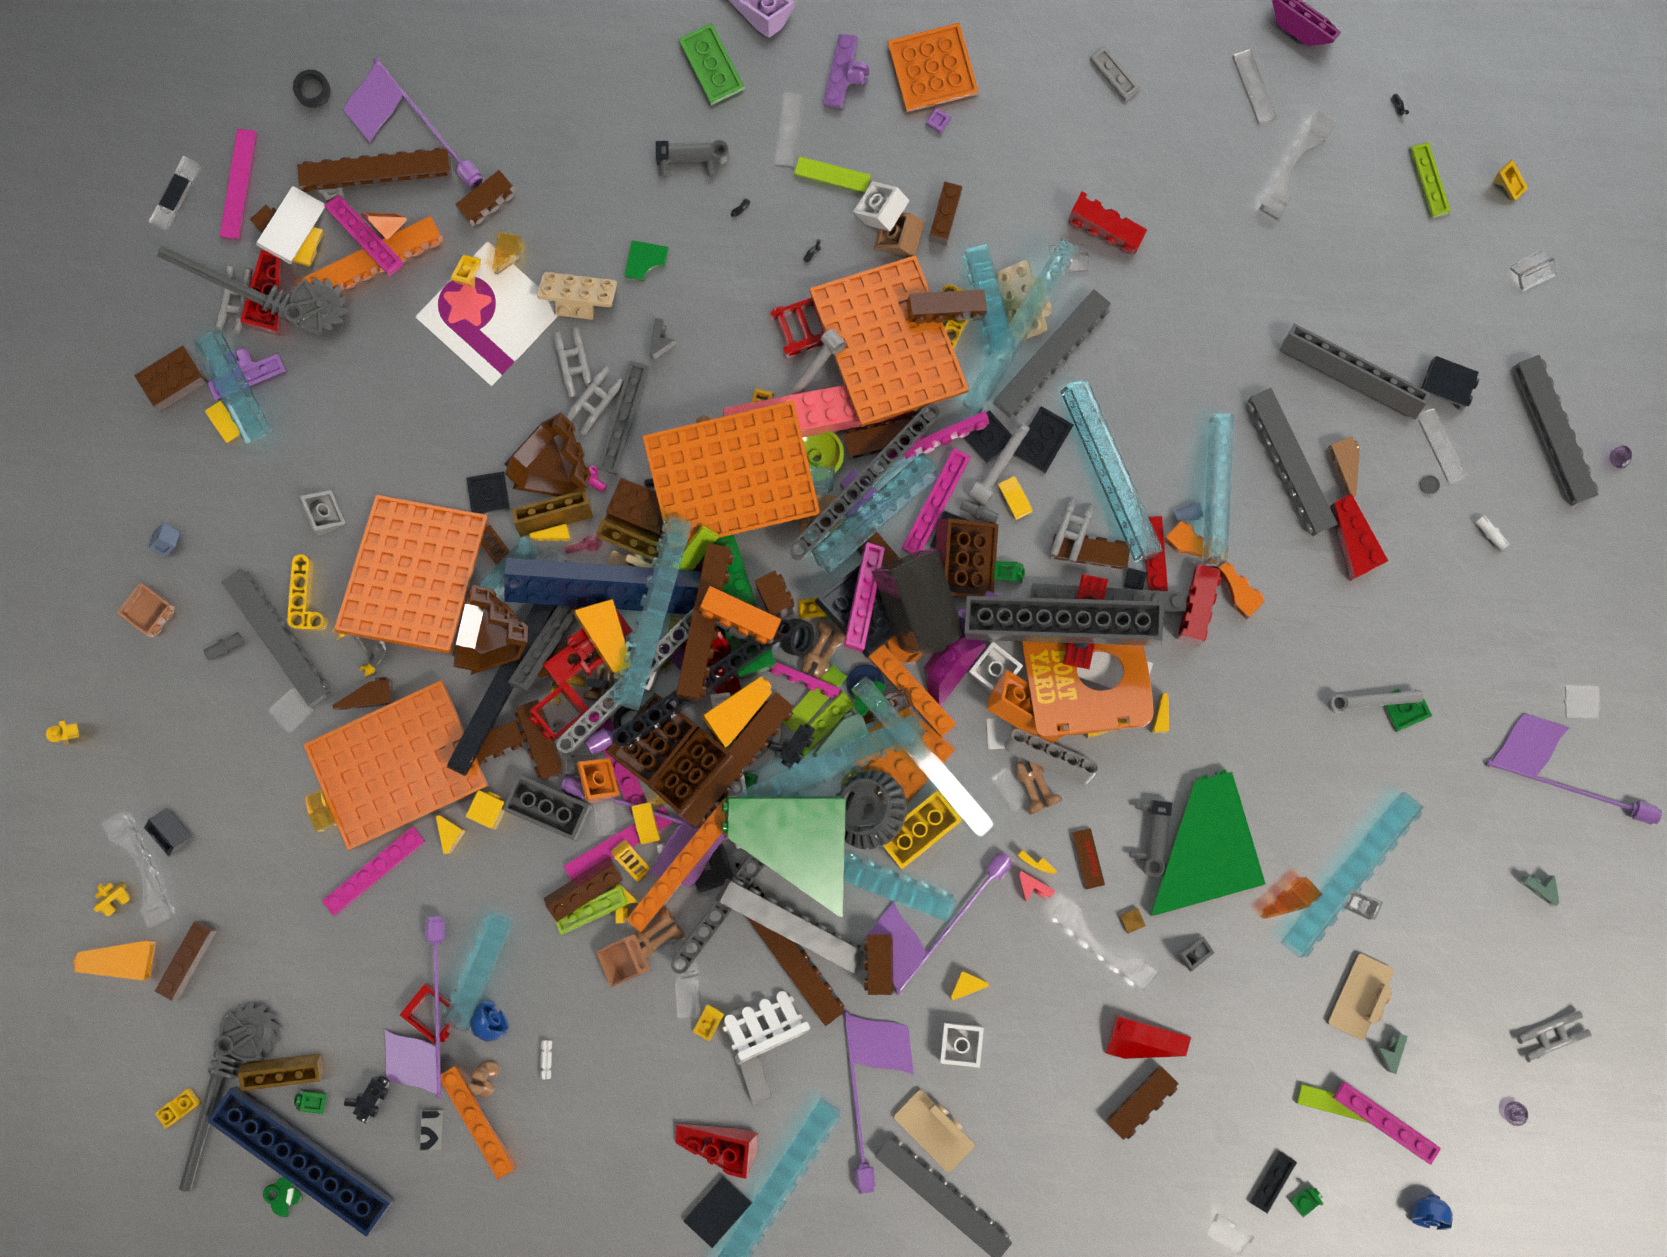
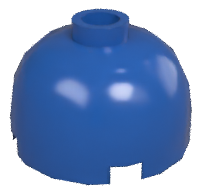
(488, 1023)
(1432, 1212)

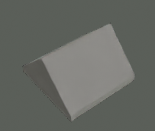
(322, 512)

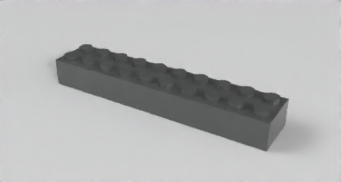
(1064, 620)

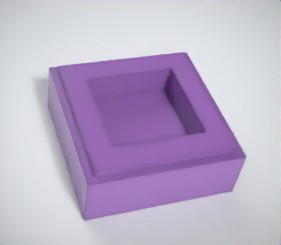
(938, 120)

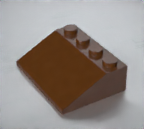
(967, 555)
(655, 750)
(690, 771)

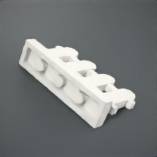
(758, 1036)

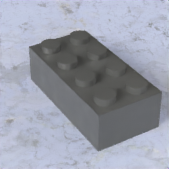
(547, 807)

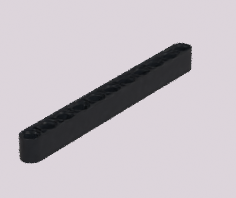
(714, 682)
(495, 697)

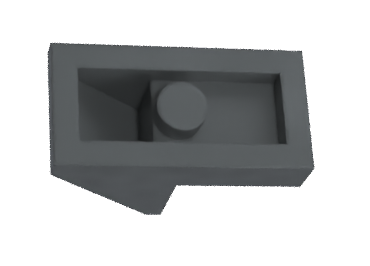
(658, 344)
(1196, 953)

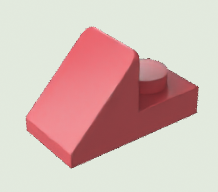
(1029, 883)

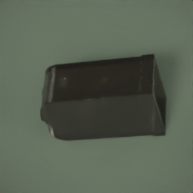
(919, 602)

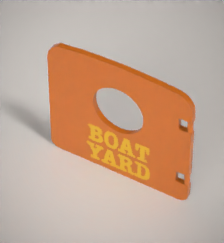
(1063, 699)

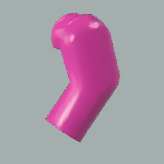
(594, 480)

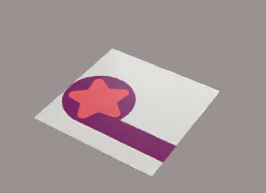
(491, 321)

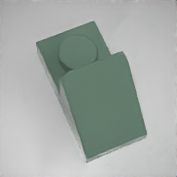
(1546, 891)
(1392, 1058)

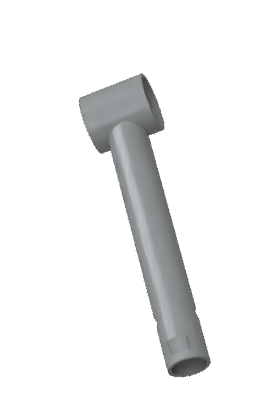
(832, 345)
(982, 491)
(1376, 700)

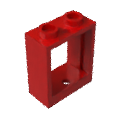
(572, 697)
(413, 1005)

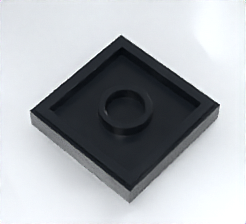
(989, 440)
(488, 493)

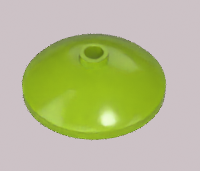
(827, 448)

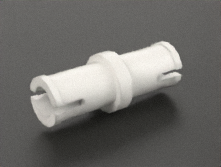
(1492, 533)

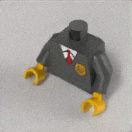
(372, 649)

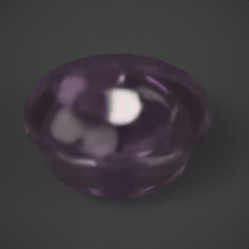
(1621, 456)
(1516, 1113)

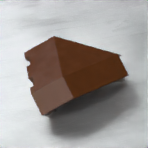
(549, 460)
(488, 632)

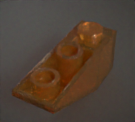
(1299, 896)

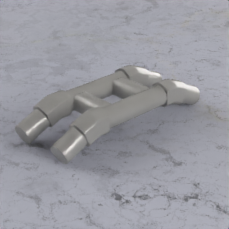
(225, 307)
(563, 354)
(593, 388)
(1063, 532)
(1564, 1038)

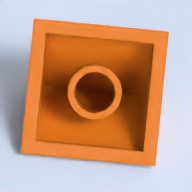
(384, 223)
(598, 779)

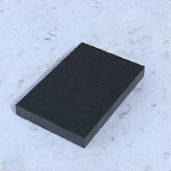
(1043, 439)
(717, 1211)

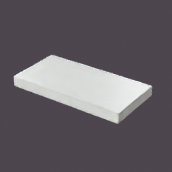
(291, 225)
(1104, 670)

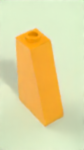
(605, 633)
(734, 712)
(121, 961)

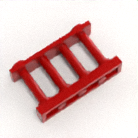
(809, 340)

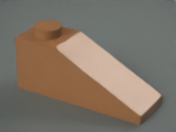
(1346, 462)

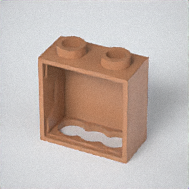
(147, 610)
(622, 960)

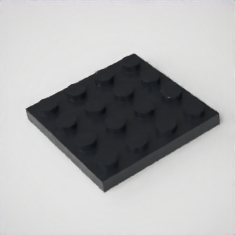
(837, 605)

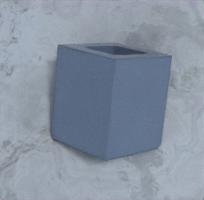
(164, 539)

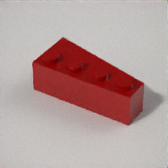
(1106, 224)
(266, 275)
(1357, 540)
(1199, 604)

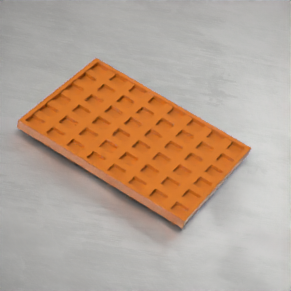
(886, 359)
(734, 471)
(411, 574)
(392, 765)

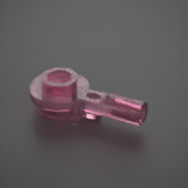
(591, 543)

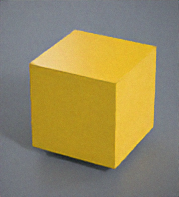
(486, 809)

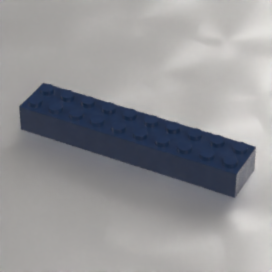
(590, 584)
(300, 1161)

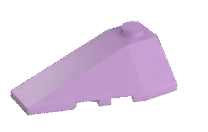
(765, 15)

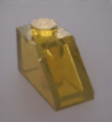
(507, 251)
(319, 812)

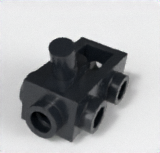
(792, 749)
(367, 1103)

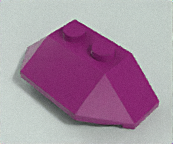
(1304, 22)
(948, 667)

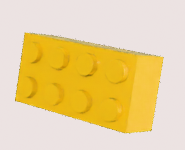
(922, 829)

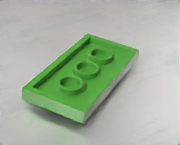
(711, 64)

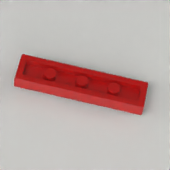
(1156, 566)

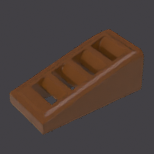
(498, 540)

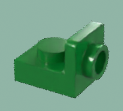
(1009, 571)
(310, 1101)
(1307, 1200)

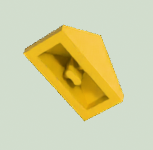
(449, 834)
(966, 985)

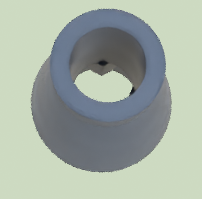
(1190, 512)

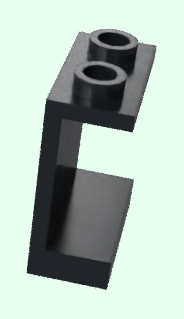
(1450, 381)

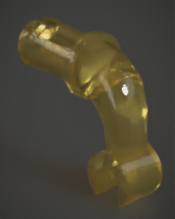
(576, 680)

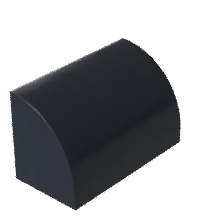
(167, 831)

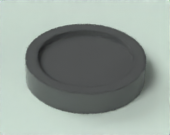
(1429, 484)

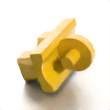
(64, 732)
(104, 904)

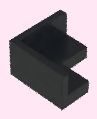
(717, 874)

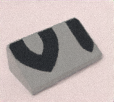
(431, 1129)

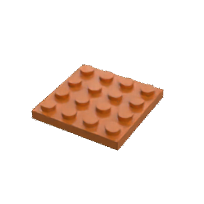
(933, 67)
(902, 767)

